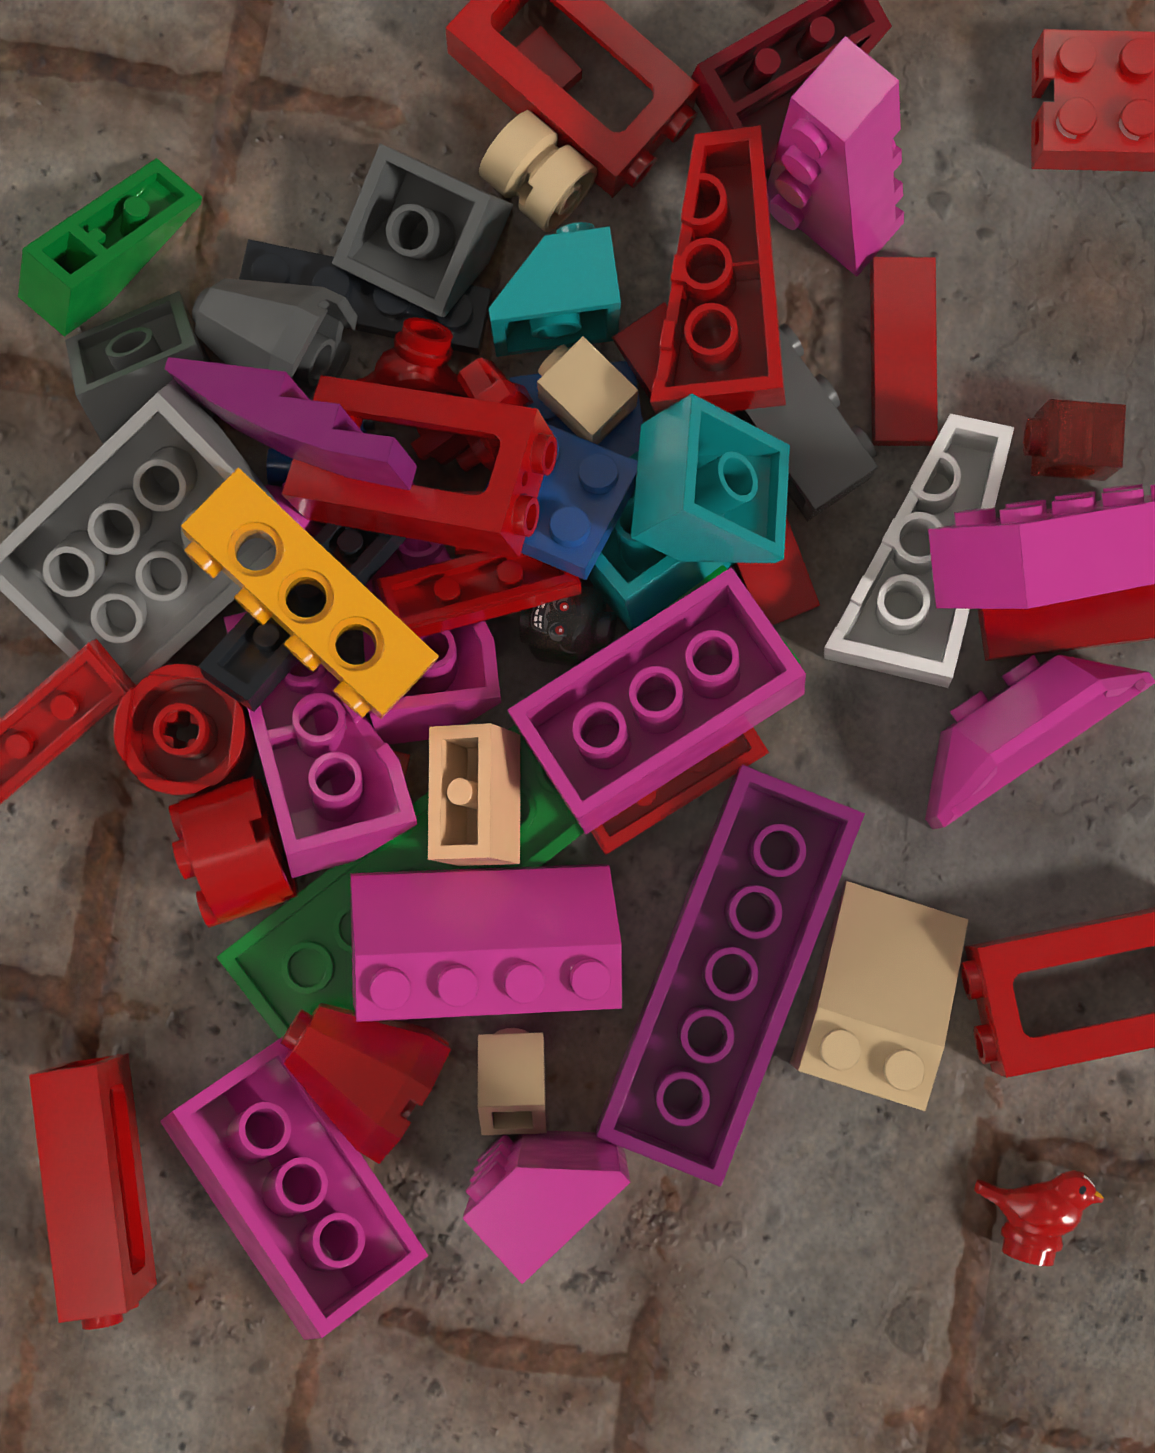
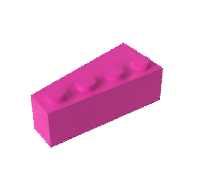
(841, 158)

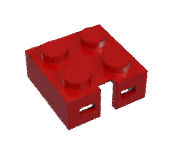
(1100, 102)

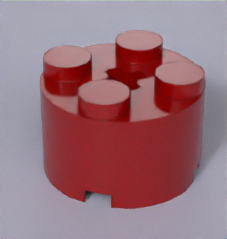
(148, 727)
(233, 851)

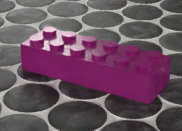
(729, 975)

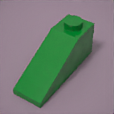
(103, 246)

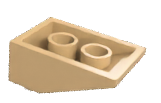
(882, 996)

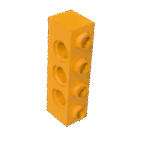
(245, 512)

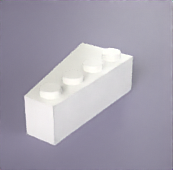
(893, 610)

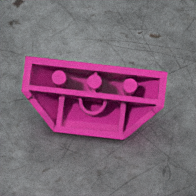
(1021, 727)

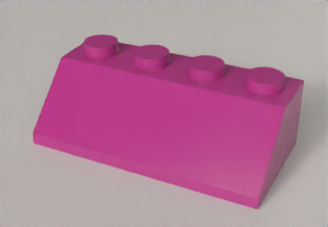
(484, 942)
(294, 1192)
(540, 1193)

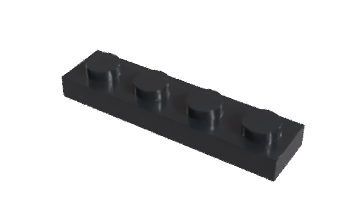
(376, 308)
(253, 655)

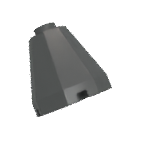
(276, 328)

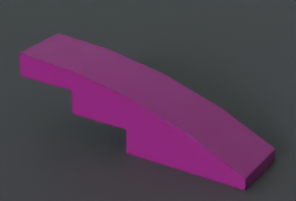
(280, 415)

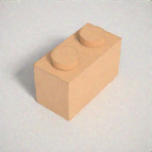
(474, 795)

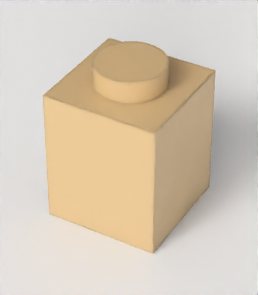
(585, 390)
(511, 1083)

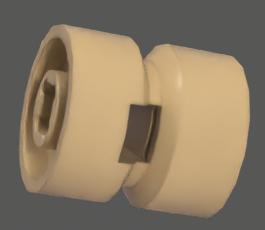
(532, 166)

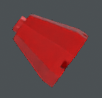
(364, 1072)

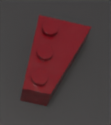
(762, 71)

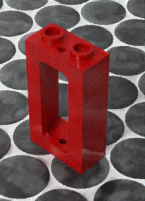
(619, 156)
(482, 522)
(990, 979)
(93, 1189)

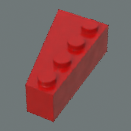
(723, 294)

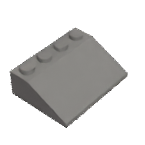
(110, 542)

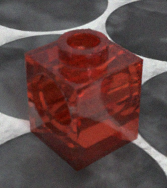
(1076, 439)

